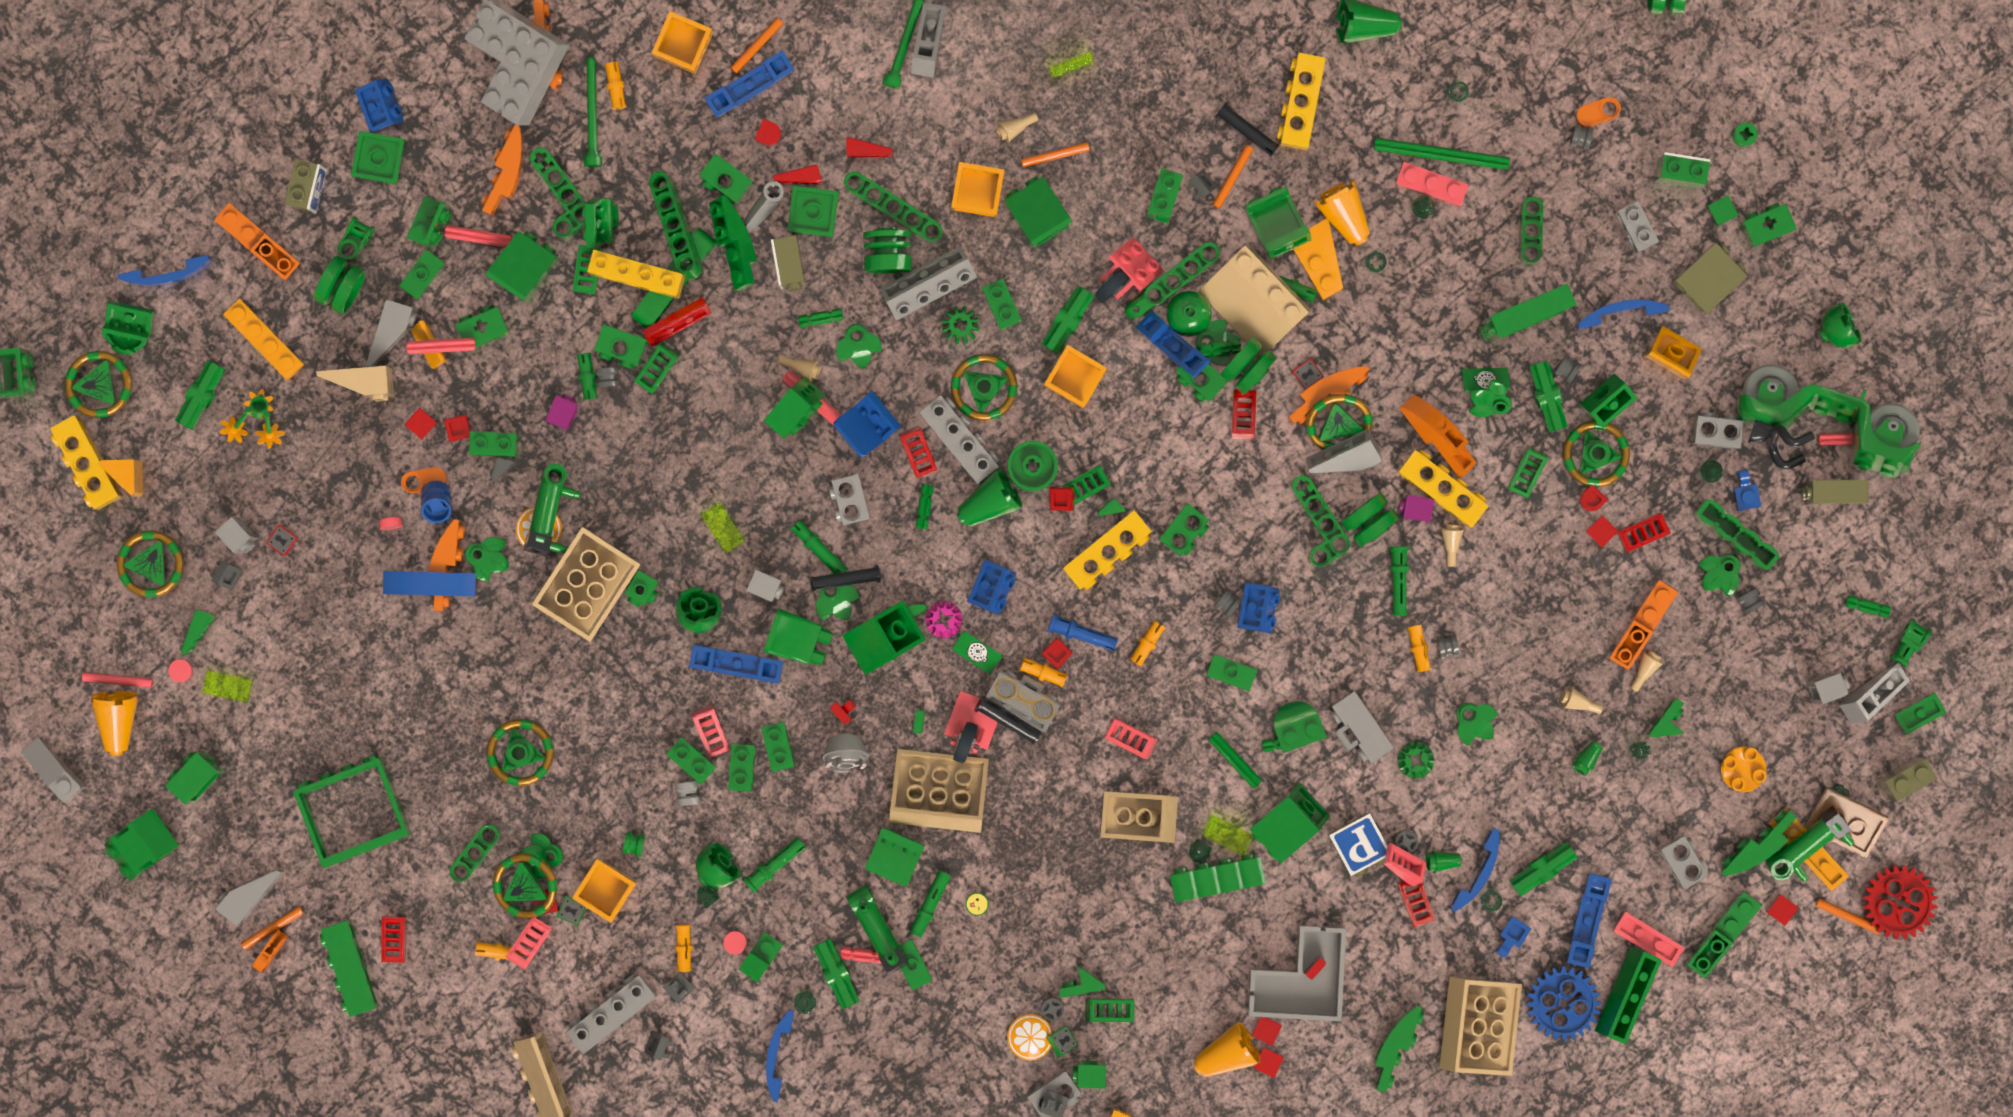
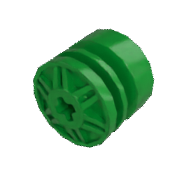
(887, 251)

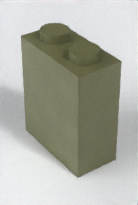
(1710, 278)
(1835, 492)
(1906, 779)

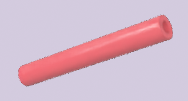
(117, 679)

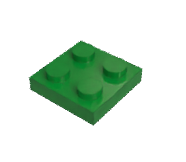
(378, 157)
(813, 211)

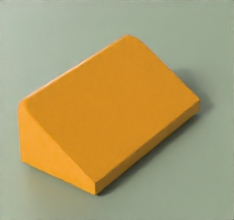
(422, 332)

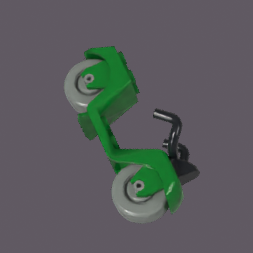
(1772, 403)

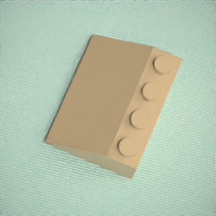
(1254, 299)
(586, 584)
(938, 791)
(1480, 1026)
(541, 1076)

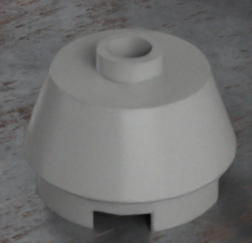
(845, 752)

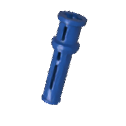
(1072, 629)

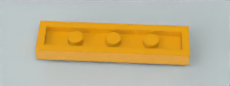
(263, 339)
(1821, 862)

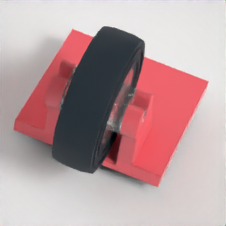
(1134, 265)
(969, 727)

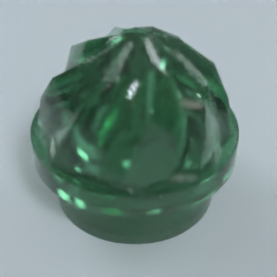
(1423, 206)
(1711, 471)
(1199, 851)
(707, 895)

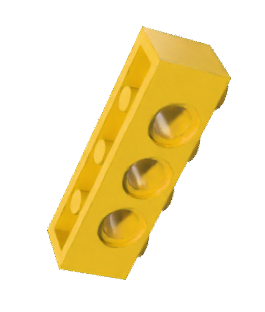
(1314, 67)
(636, 274)
(1411, 472)
(108, 490)
(1130, 523)

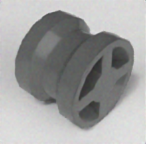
(1581, 136)
(1567, 369)
(607, 377)
(1750, 601)
(1227, 603)
(1447, 646)
(1406, 840)
(1054, 1012)

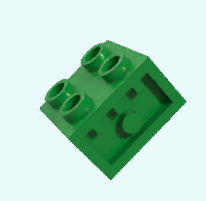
(429, 222)
(894, 856)

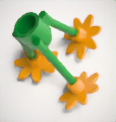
(257, 408)

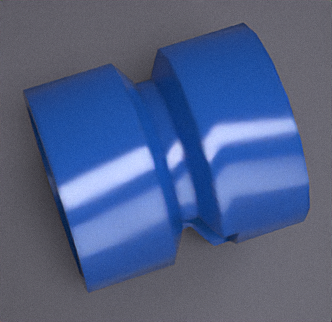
(436, 501)

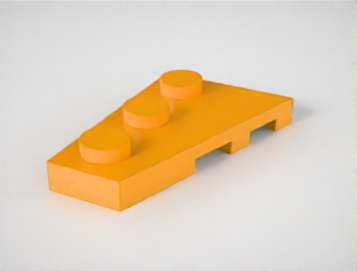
(1320, 260)

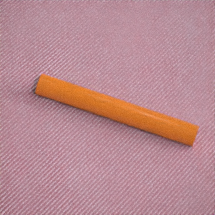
(756, 45)
(1056, 154)
(1232, 177)
(1846, 915)
(271, 928)

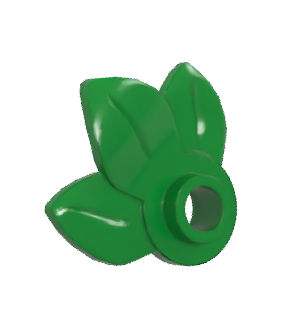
(1216, 332)
(859, 349)
(1487, 400)
(490, 559)
(1720, 577)
(837, 603)
(1479, 723)
(541, 847)

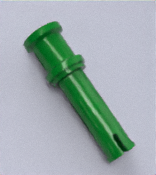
(1399, 568)
(766, 871)

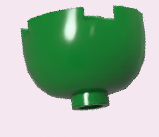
(1182, 321)
(1839, 327)
(698, 610)
(715, 866)

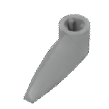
(764, 206)

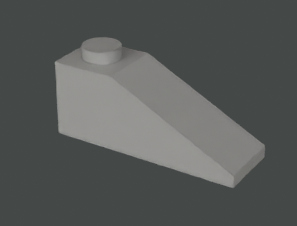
(928, 40)
(392, 327)
(1348, 455)
(1873, 695)
(53, 771)
(242, 900)

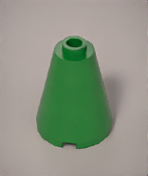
(1365, 21)
(990, 500)

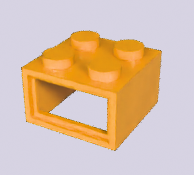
(682, 42)
(977, 189)
(1075, 377)
(604, 890)

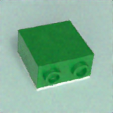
(1682, 170)

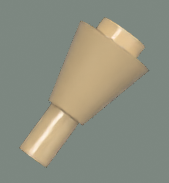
(1011, 128)
(805, 368)
(1452, 537)
(1649, 664)
(1575, 700)

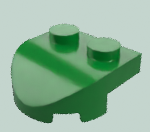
(600, 220)
(127, 327)
(1297, 726)

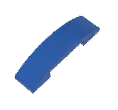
(750, 84)
(193, 266)
(1648, 307)
(1172, 344)
(429, 583)
(736, 664)
(1492, 845)
(1588, 920)
(774, 1082)

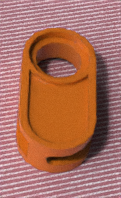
(1593, 113)
(424, 476)
(269, 951)

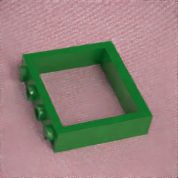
(1527, 314)
(328, 779)

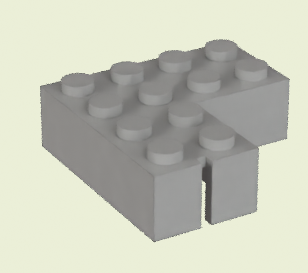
(526, 58)
(1291, 992)

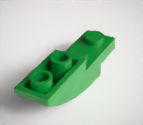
(733, 235)
(1754, 852)
(1723, 934)
(1398, 1037)

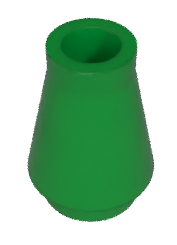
(1586, 760)
(1440, 861)

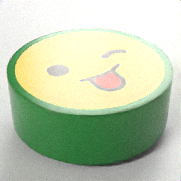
(977, 903)

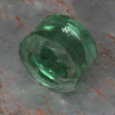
(1453, 87)
(1381, 257)
(1498, 903)

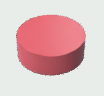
(390, 523)
(180, 670)
(735, 942)

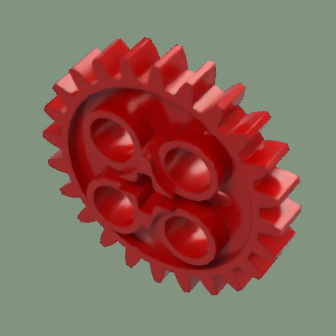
(1906, 884)

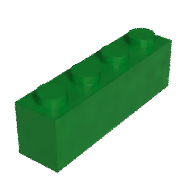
(349, 968)
(1628, 995)

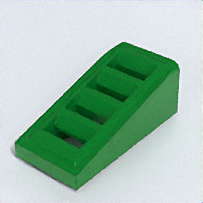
(580, 288)
(671, 353)
(1520, 468)
(1103, 478)
(199, 624)
(1090, 1010)

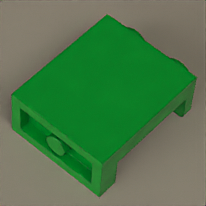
(1164, 196)
(1277, 222)

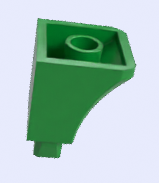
(796, 638)

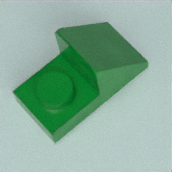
(1663, 724)
(760, 957)
(1088, 984)

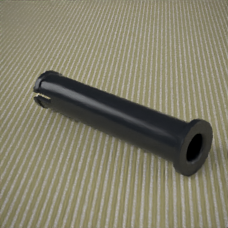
(1247, 130)
(846, 578)
(1007, 720)

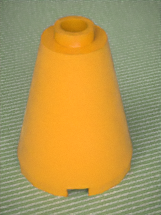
(1345, 211)
(115, 719)
(1228, 1052)

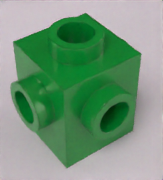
(649, 585)

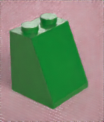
(1037, 211)
(523, 266)
(884, 637)
(1290, 823)

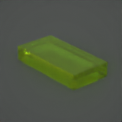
(1071, 65)
(722, 528)
(227, 686)
(1227, 835)

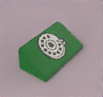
(1482, 377)
(977, 652)

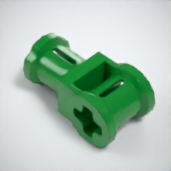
(1910, 642)

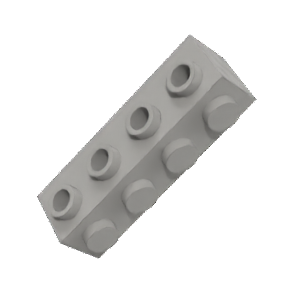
(928, 283)
(959, 440)
(612, 1013)

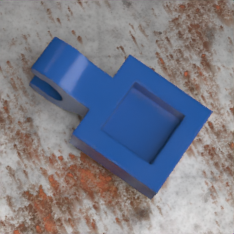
(1746, 495)
(1514, 934)

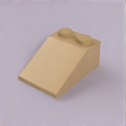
(369, 381)
(1139, 817)

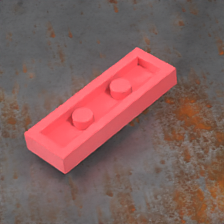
(1432, 184)
(1648, 939)

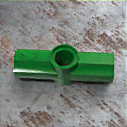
(1067, 319)
(200, 395)
(1548, 396)
(1543, 869)
(836, 974)

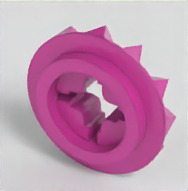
(939, 629)

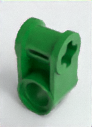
(355, 238)

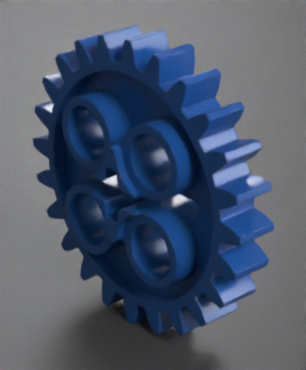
(1574, 1021)

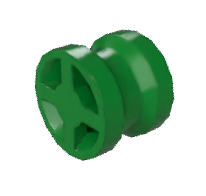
(1741, 137)
(634, 844)

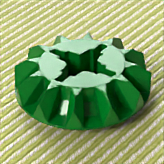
(1405, 762)

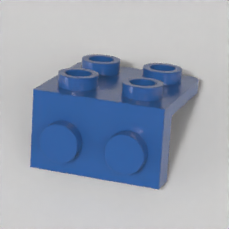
(866, 425)

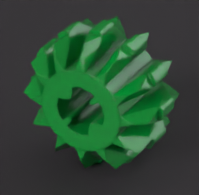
(956, 331)

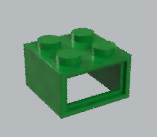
(25, 381)
(795, 408)
(194, 777)

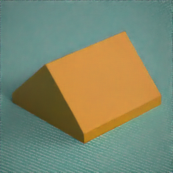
(1674, 353)
(126, 473)

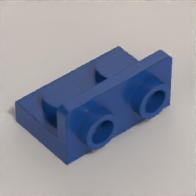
(379, 105)
(992, 587)
(1258, 608)

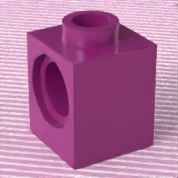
(562, 411)
(1416, 508)

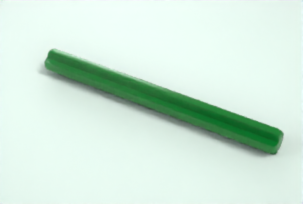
(1441, 153)

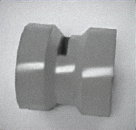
(687, 788)

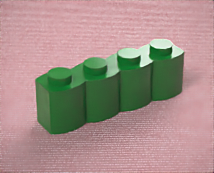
(1741, 539)
(1217, 879)

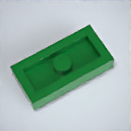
(422, 274)
(1231, 672)
(1920, 713)
(916, 972)

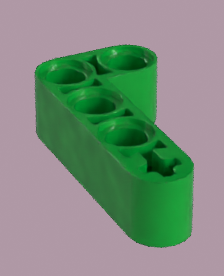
(559, 189)
(1316, 518)

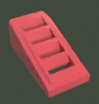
(699, 714)
(1142, 736)
(1416, 864)
(539, 927)

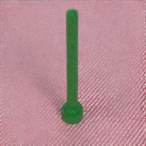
(892, 78)
(592, 157)

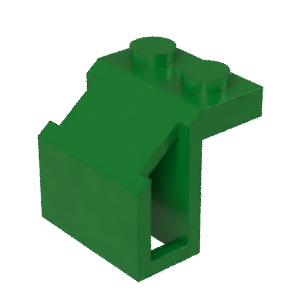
(140, 845)

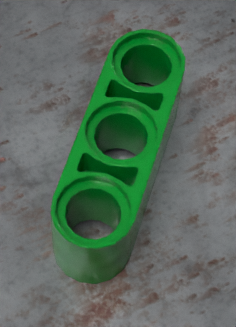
(1537, 221)
(465, 858)

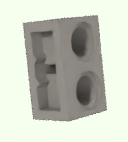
(1636, 227)
(1717, 437)
(855, 498)
(237, 536)
(766, 586)
(1828, 688)
(1679, 865)
(1053, 1085)

